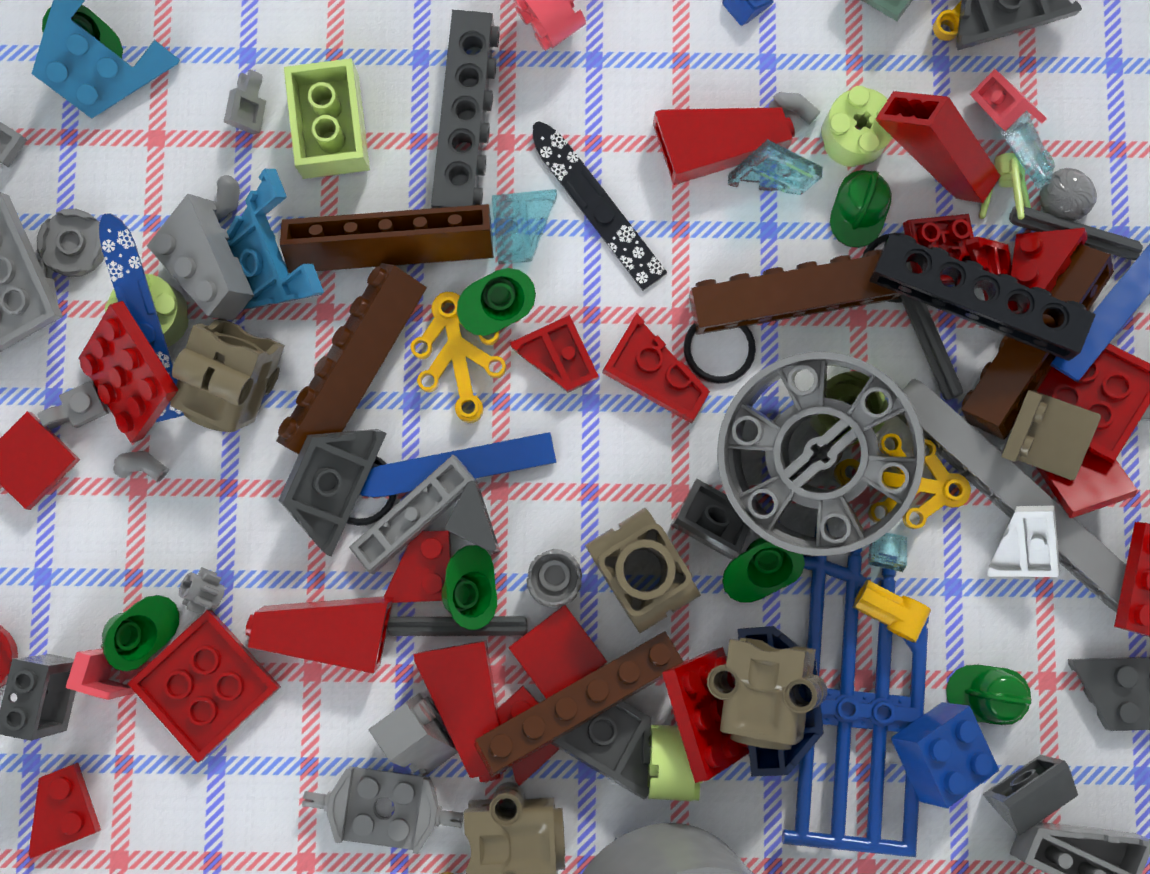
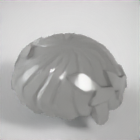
(1068, 194)
(554, 578)

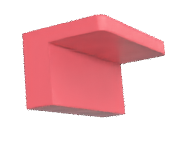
(1003, 100)
(91, 676)

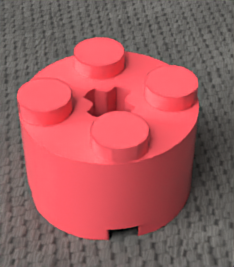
(550, 19)

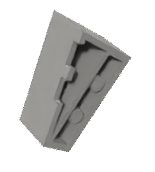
(200, 259)
(414, 736)
(1081, 850)

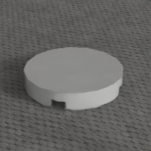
(70, 243)

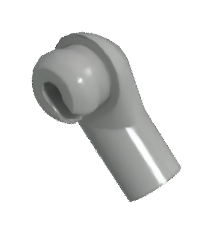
(796, 103)
(227, 196)
(139, 461)

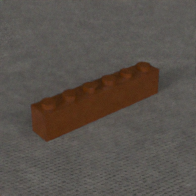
(388, 238)
(786, 293)
(354, 357)
(1020, 367)
(576, 704)

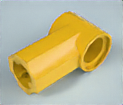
(900, 614)

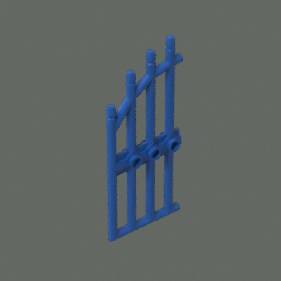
(859, 710)

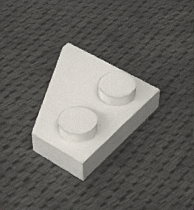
(1028, 545)

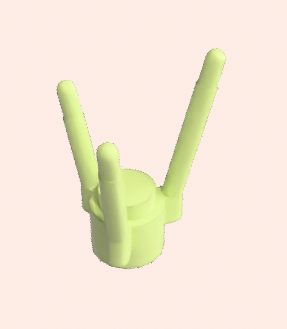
(1013, 176)

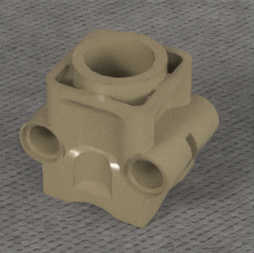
(224, 375)
(675, 584)
(766, 700)
(514, 839)

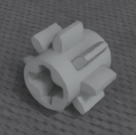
(201, 590)

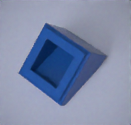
(746, 10)

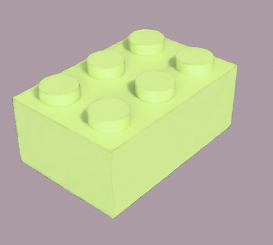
(326, 118)

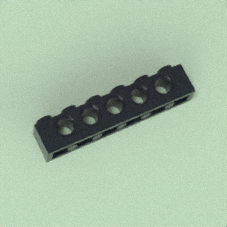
(994, 314)

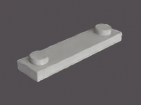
(412, 515)

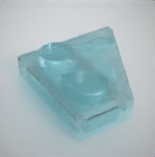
(1029, 150)
(776, 170)
(520, 223)

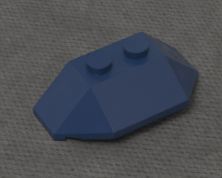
(781, 762)

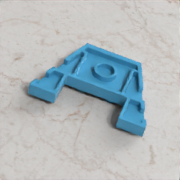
(86, 69)
(258, 252)

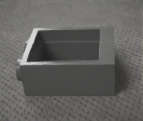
(34, 711)

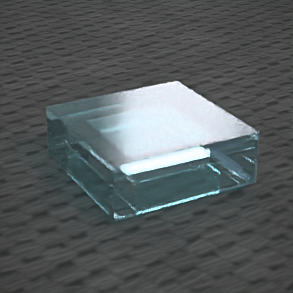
(889, 552)

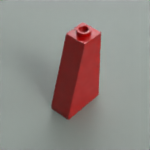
(716, 139)
(941, 142)
(328, 632)
(464, 696)

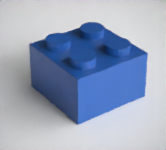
(945, 754)

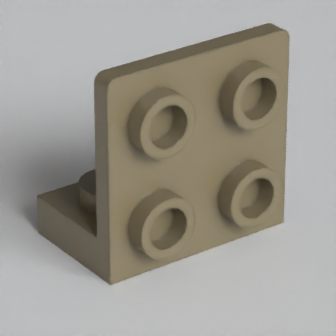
(1051, 435)

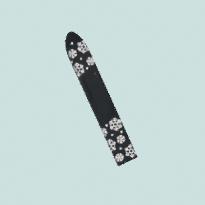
(597, 206)

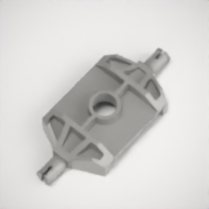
(355, 817)

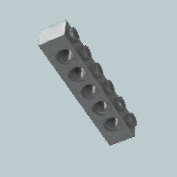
(466, 31)

